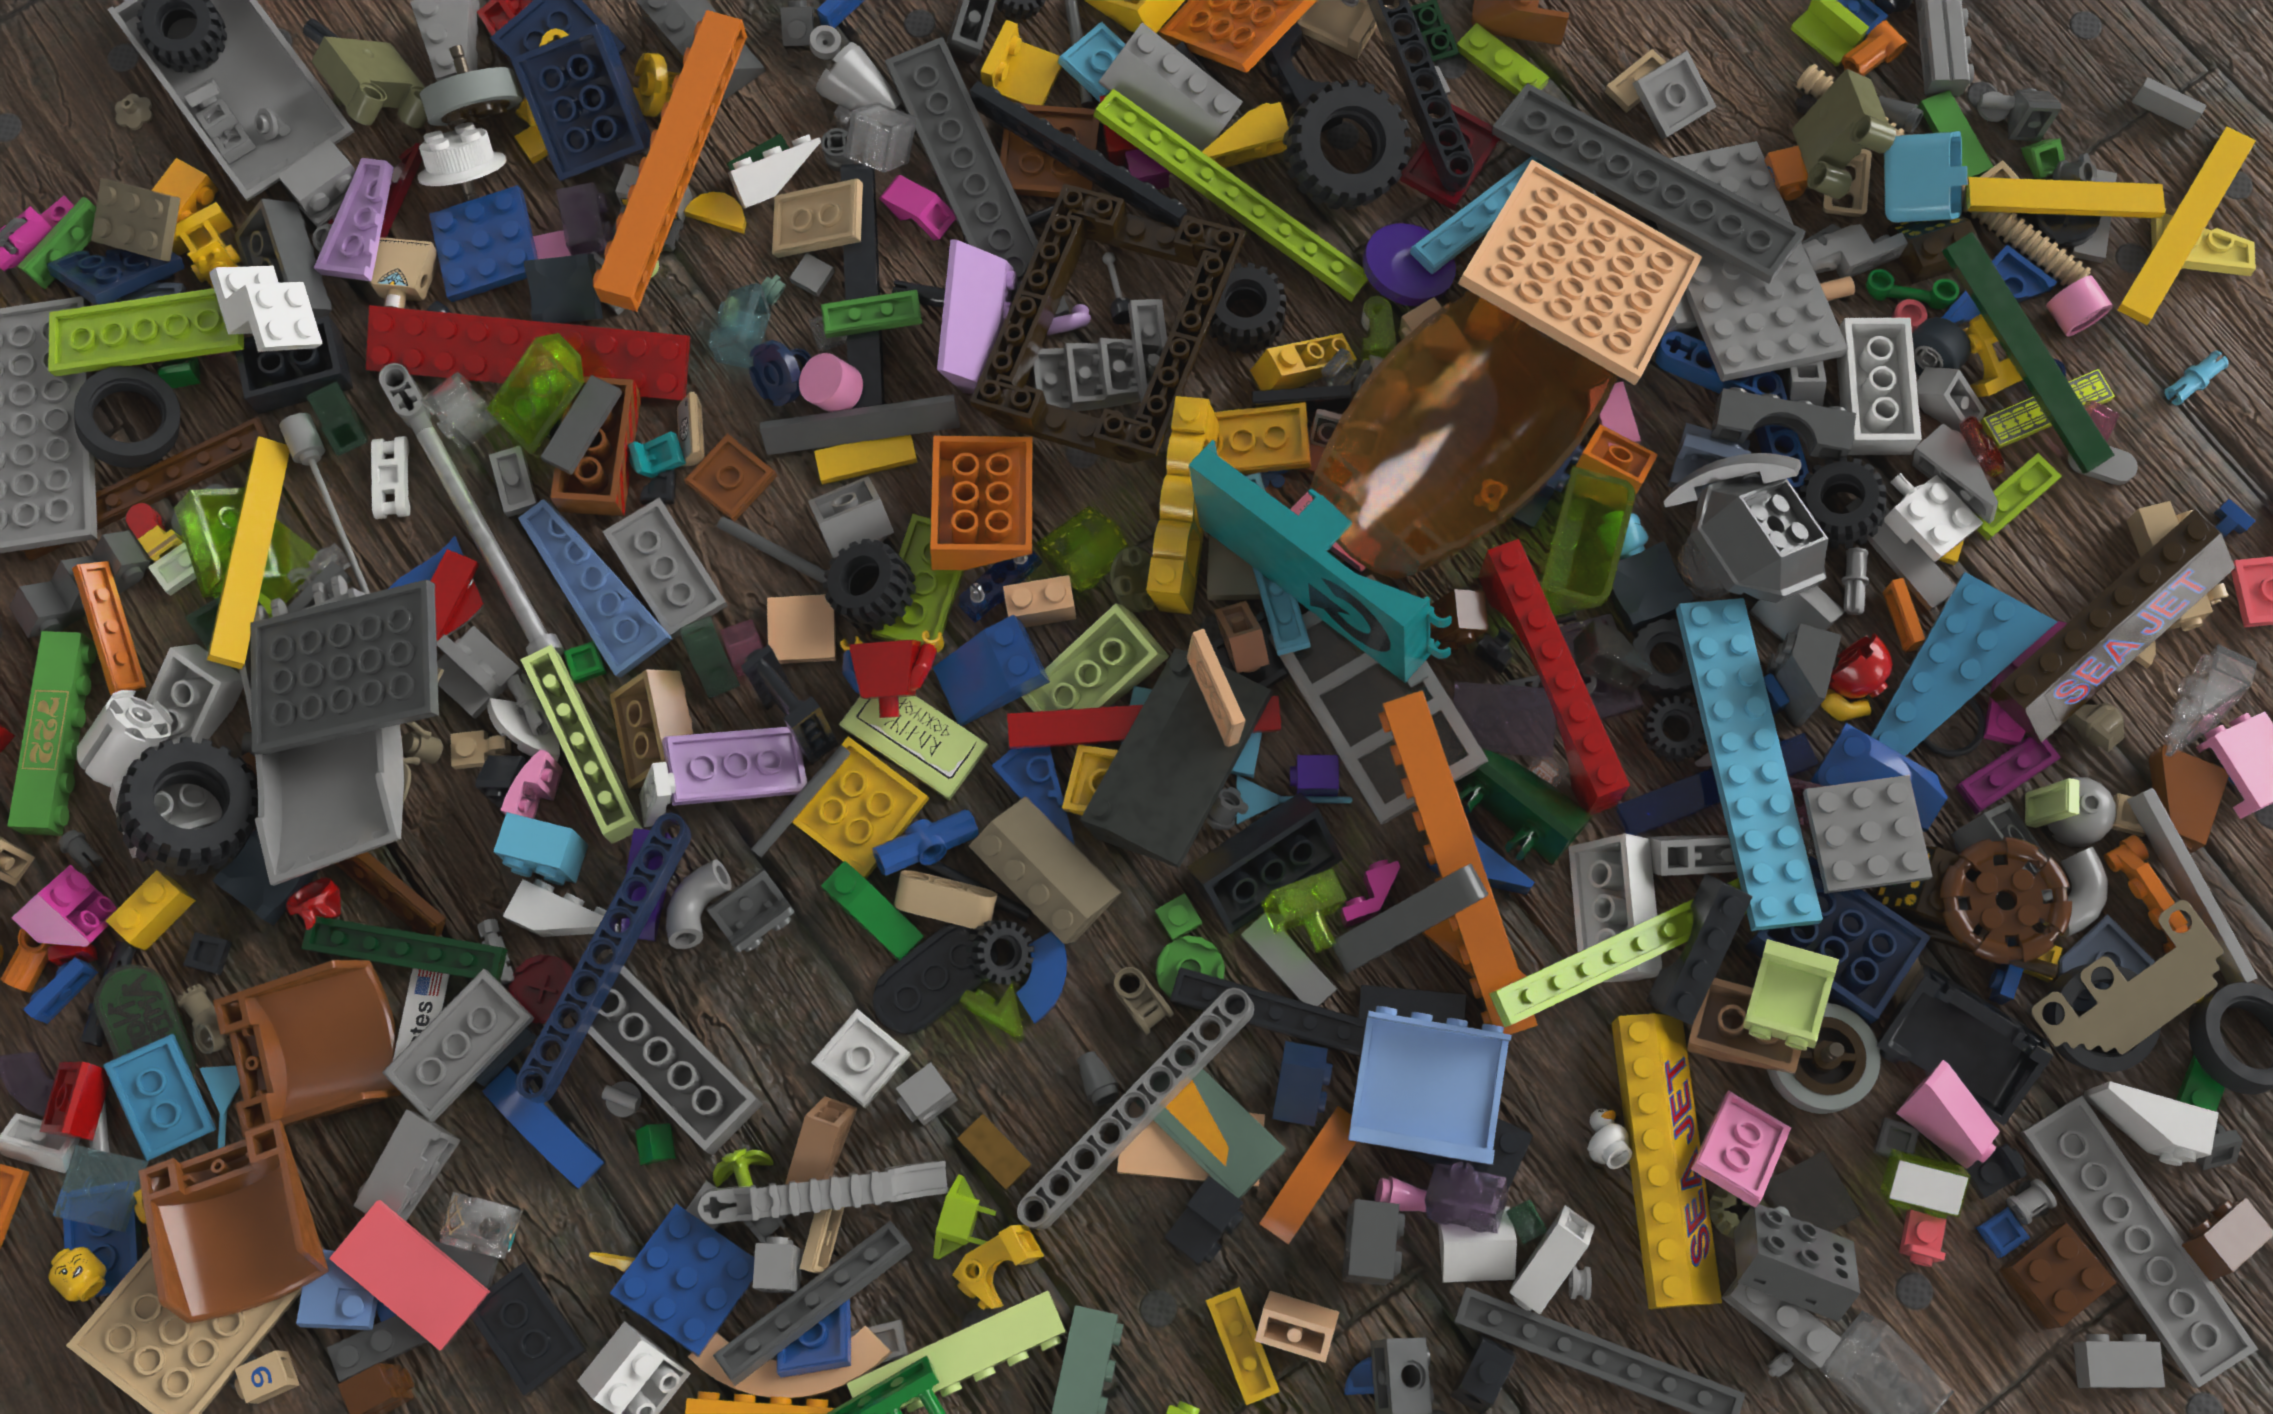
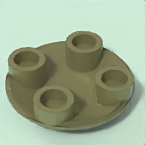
(1130, 579)

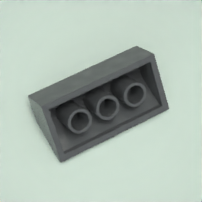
(675, 25)
(278, 238)

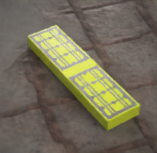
(2028, 417)

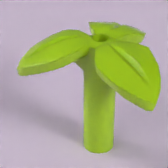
(738, 1163)

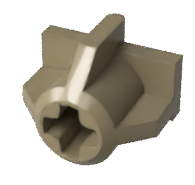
(2099, 725)

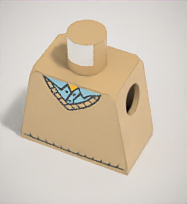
(403, 270)

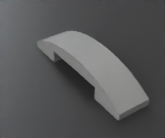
(1771, 467)

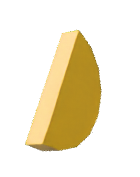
(718, 210)

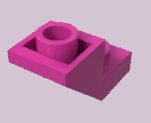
(913, 201)
(1378, 884)

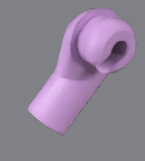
(1078, 319)

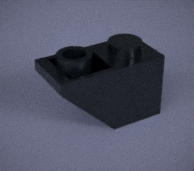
(498, 776)

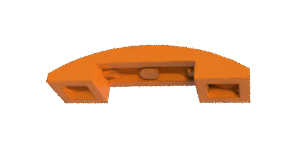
(1310, 1178)

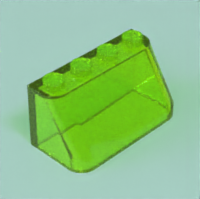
(1586, 541)

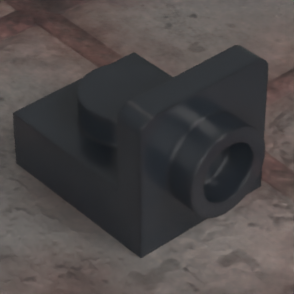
(1997, 1171)

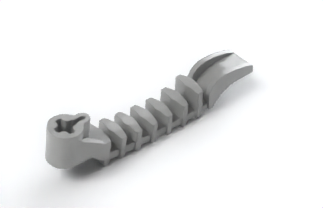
(854, 1190)

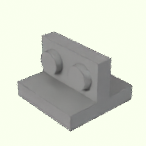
(474, 670)

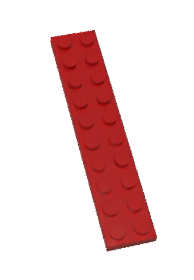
(492, 346)

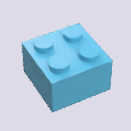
(540, 848)

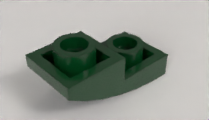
(1434, 31)

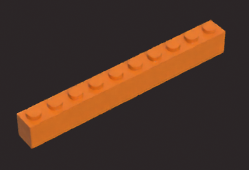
(670, 161)
(1451, 847)

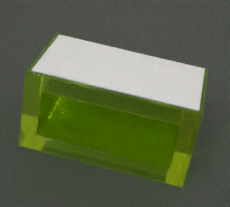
(1925, 1184)

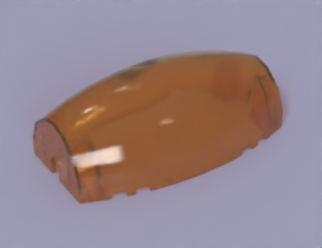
(1455, 435)

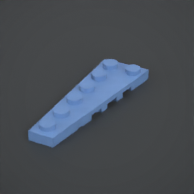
(606, 607)

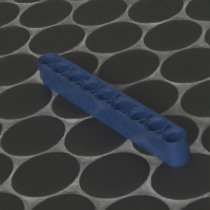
(603, 974)

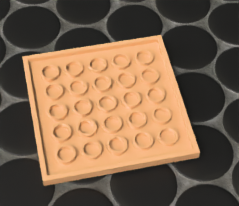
(1581, 271)

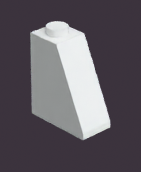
(1552, 1260)

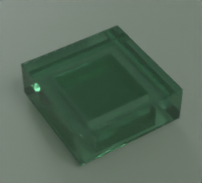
(1526, 1221)

